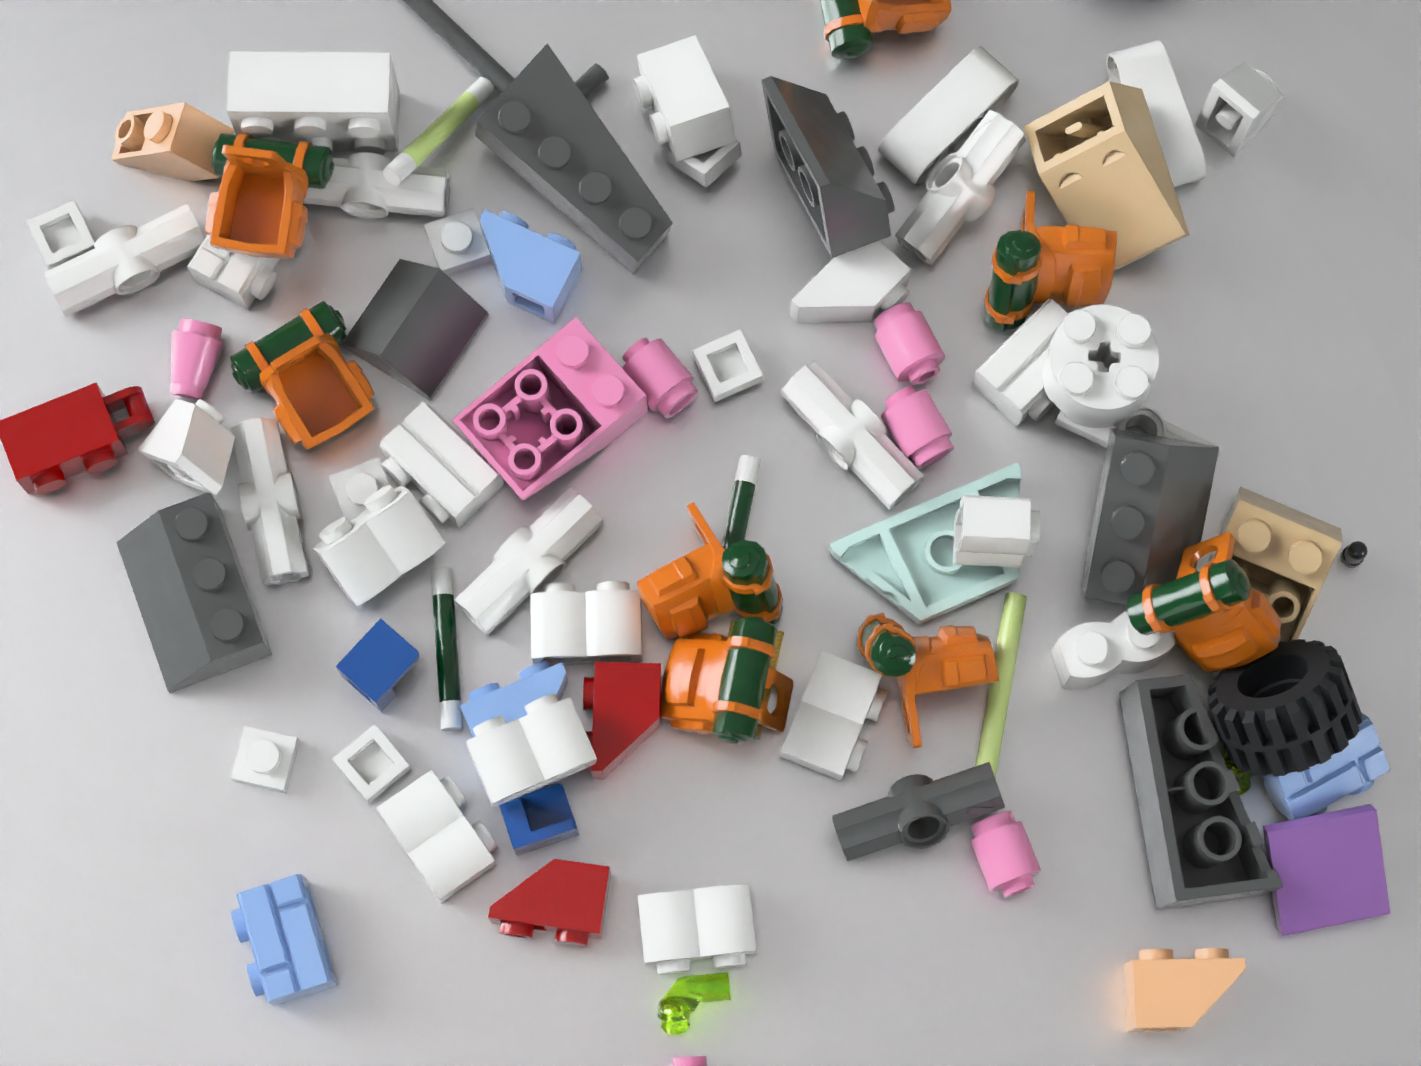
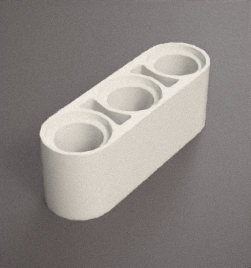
(1150, 69)
(948, 114)

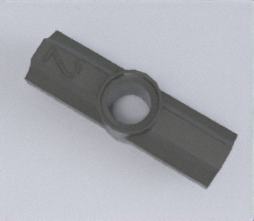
(918, 811)

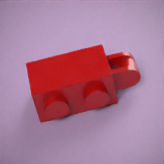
(72, 436)

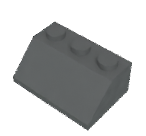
(827, 167)
(1146, 512)
(192, 593)

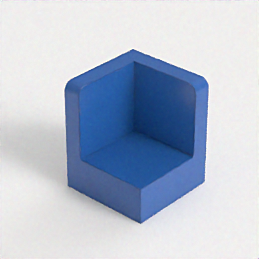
(378, 664)
(539, 819)

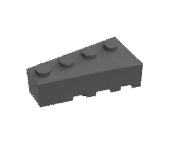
(570, 157)
(1188, 800)

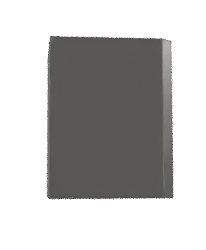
(416, 327)

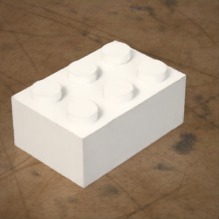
(316, 97)

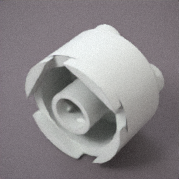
(1117, 340)

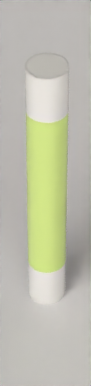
(438, 131)

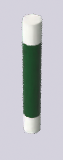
(741, 500)
(446, 649)

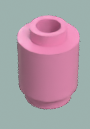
(908, 344)
(660, 376)
(917, 426)
(1004, 854)

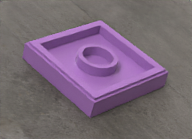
(1327, 869)

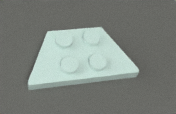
(912, 553)

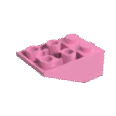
(553, 410)

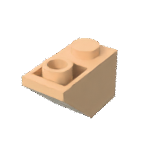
(169, 141)
(1176, 992)

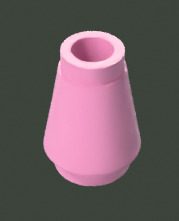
(194, 356)

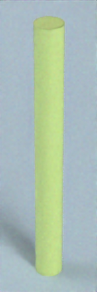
(1000, 690)

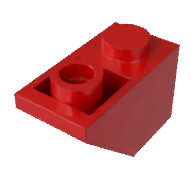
(624, 710)
(557, 899)

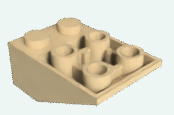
(1109, 169)
(1282, 555)

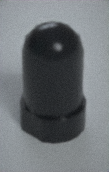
(1354, 554)

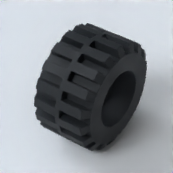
(1285, 709)

